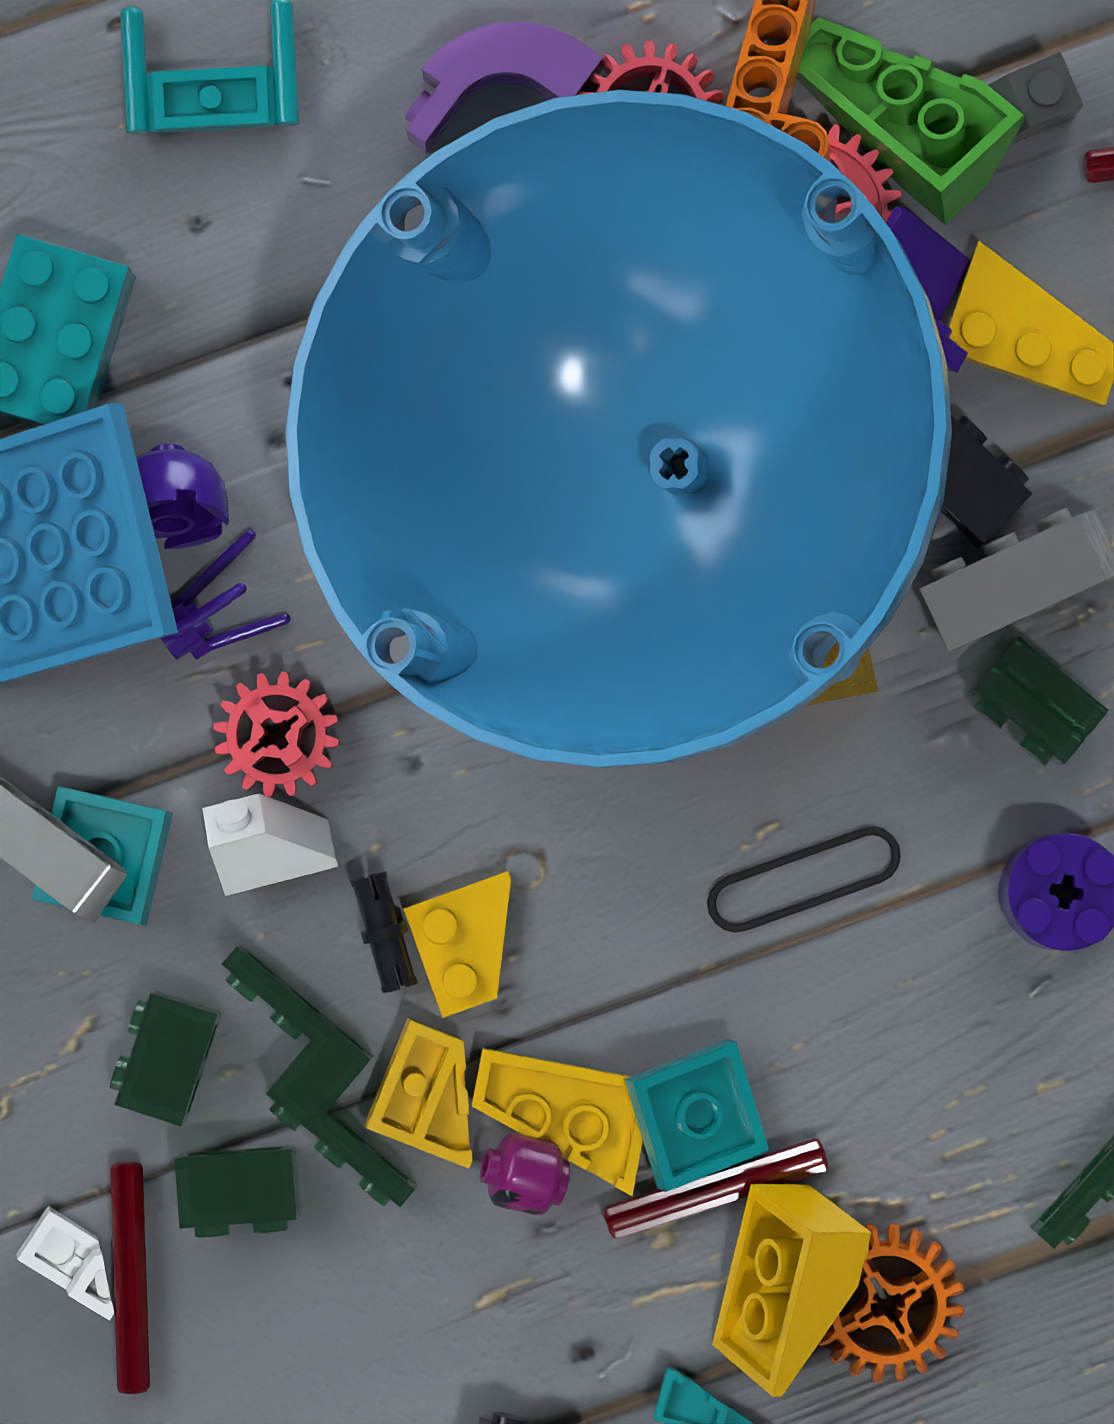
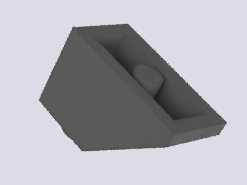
(1042, 94)

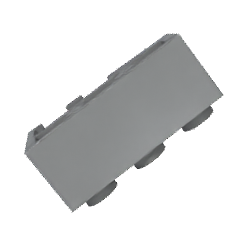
(1019, 577)

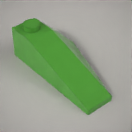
(928, 125)

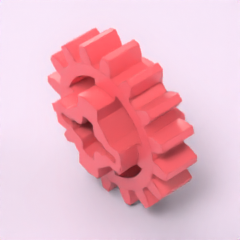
(260, 713)

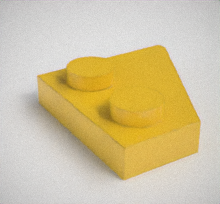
(463, 942)
(425, 1094)

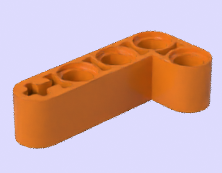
(776, 69)

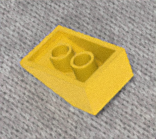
(787, 1281)

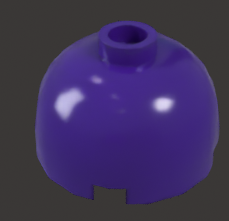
(183, 496)

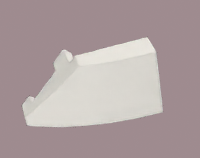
(70, 1259)

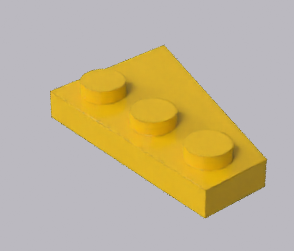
(1028, 333)

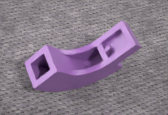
(496, 55)

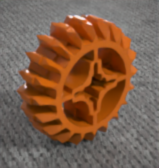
(910, 1290)

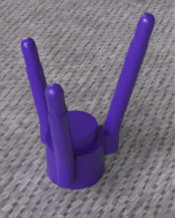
(193, 620)

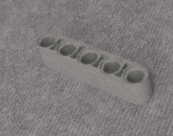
(55, 855)

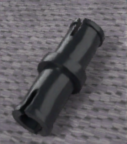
(384, 932)

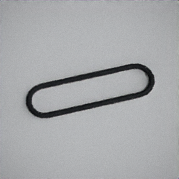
(810, 902)

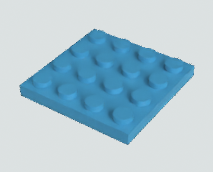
(76, 546)

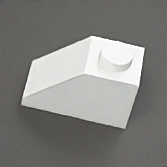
(265, 842)

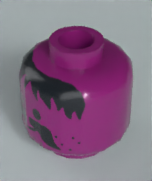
(525, 1174)

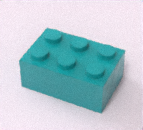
(57, 329)

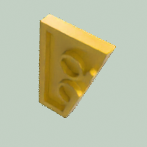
(565, 1104)

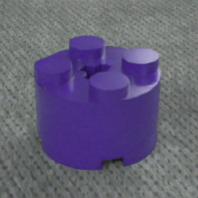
(1036, 913)

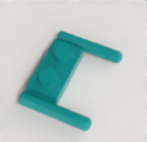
(214, 95)

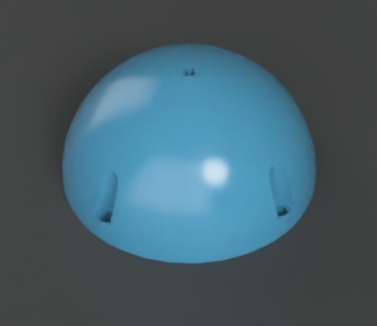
(506, 414)

